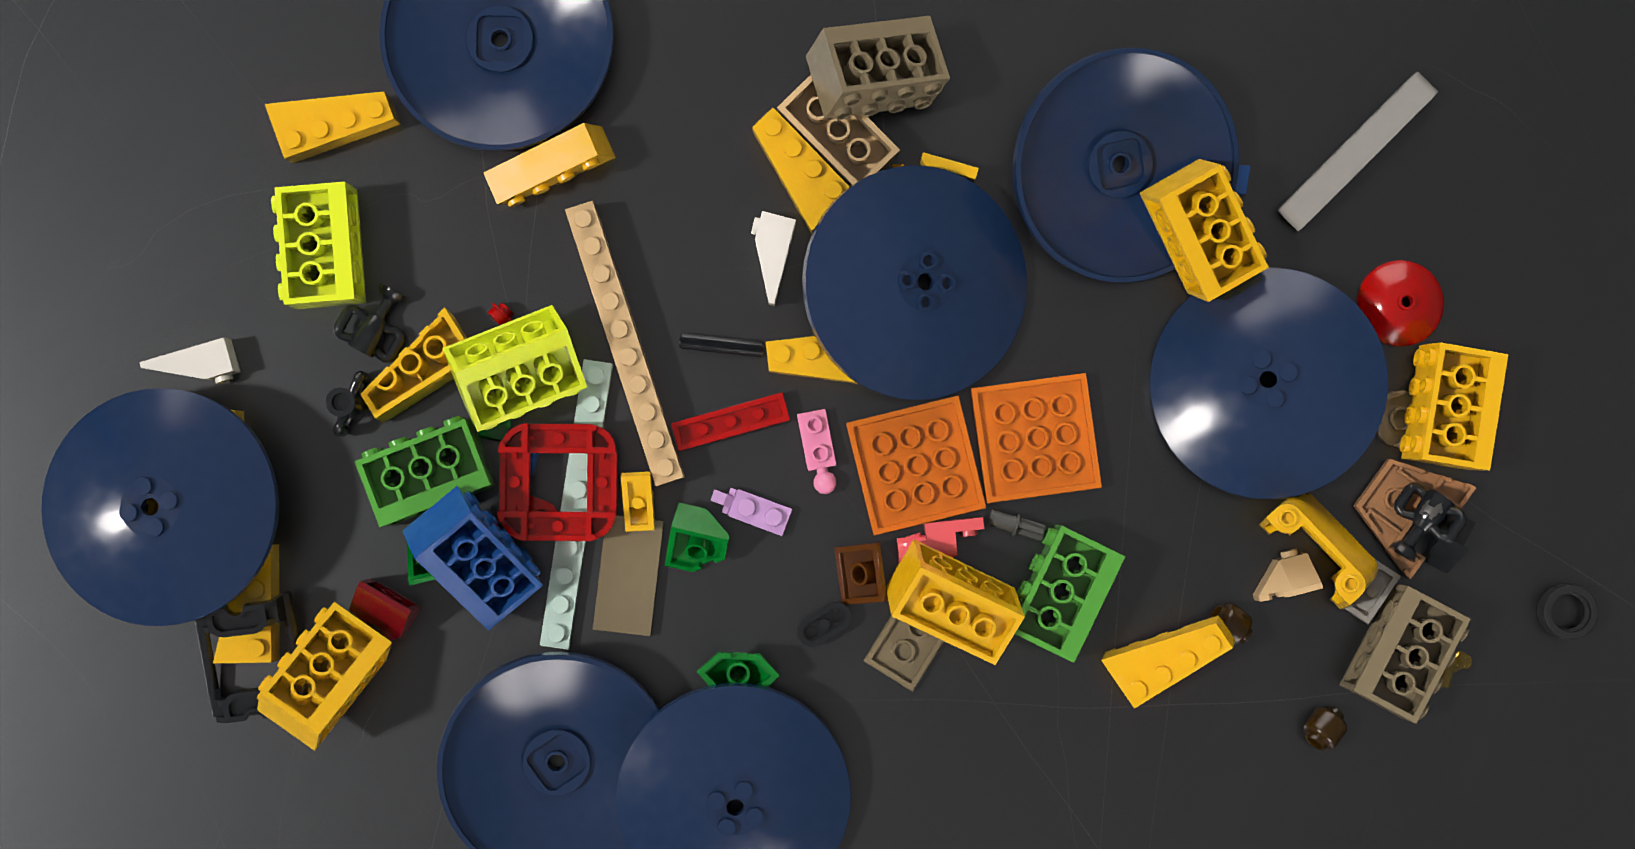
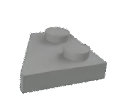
(1373, 597)

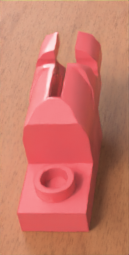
(941, 535)

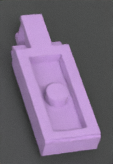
(753, 510)

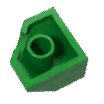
(695, 539)
(738, 668)

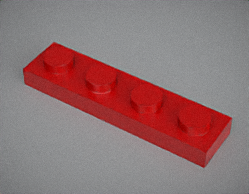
(730, 421)

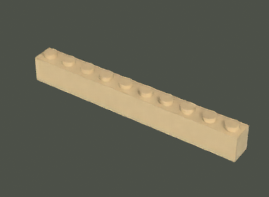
(625, 343)

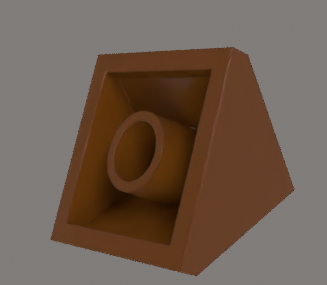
(861, 573)

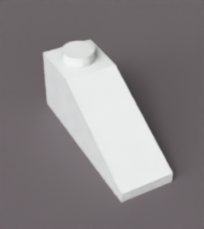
(773, 245)
(208, 361)

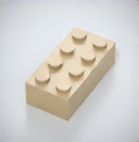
(848, 146)

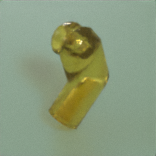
(1461, 661)

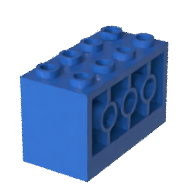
(473, 557)

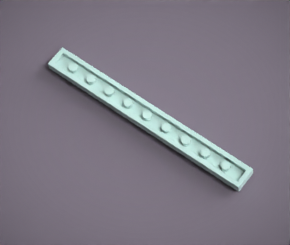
(569, 554)

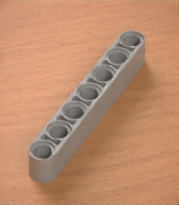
(1357, 151)

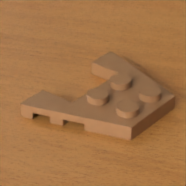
(1378, 500)

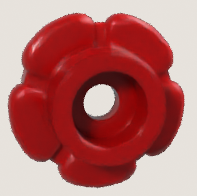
(500, 314)

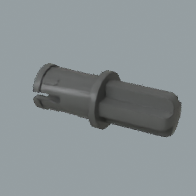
(1016, 525)

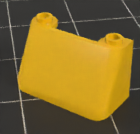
(1356, 564)

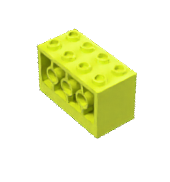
(337, 250)
(515, 368)

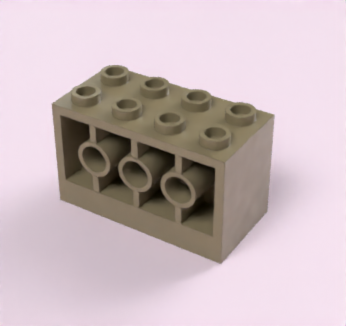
(877, 67)
(1386, 651)

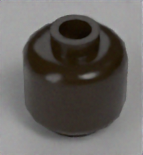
(1236, 621)
(1325, 728)

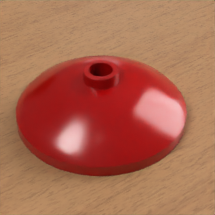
(1382, 296)

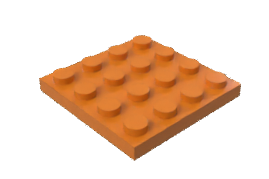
(1036, 438)
(916, 465)

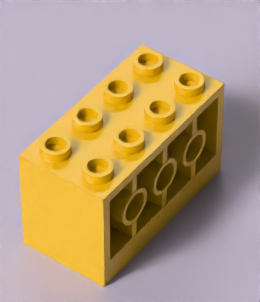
(1205, 229)
(1454, 406)
(954, 602)
(322, 675)

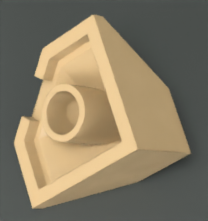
(1288, 577)

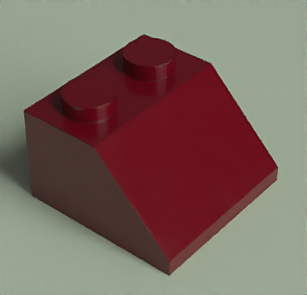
(383, 608)

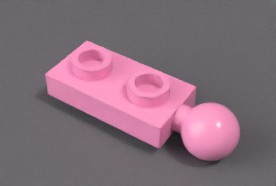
(818, 448)

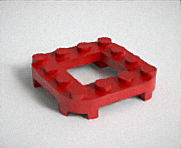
(515, 482)

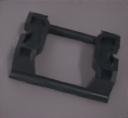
(229, 624)

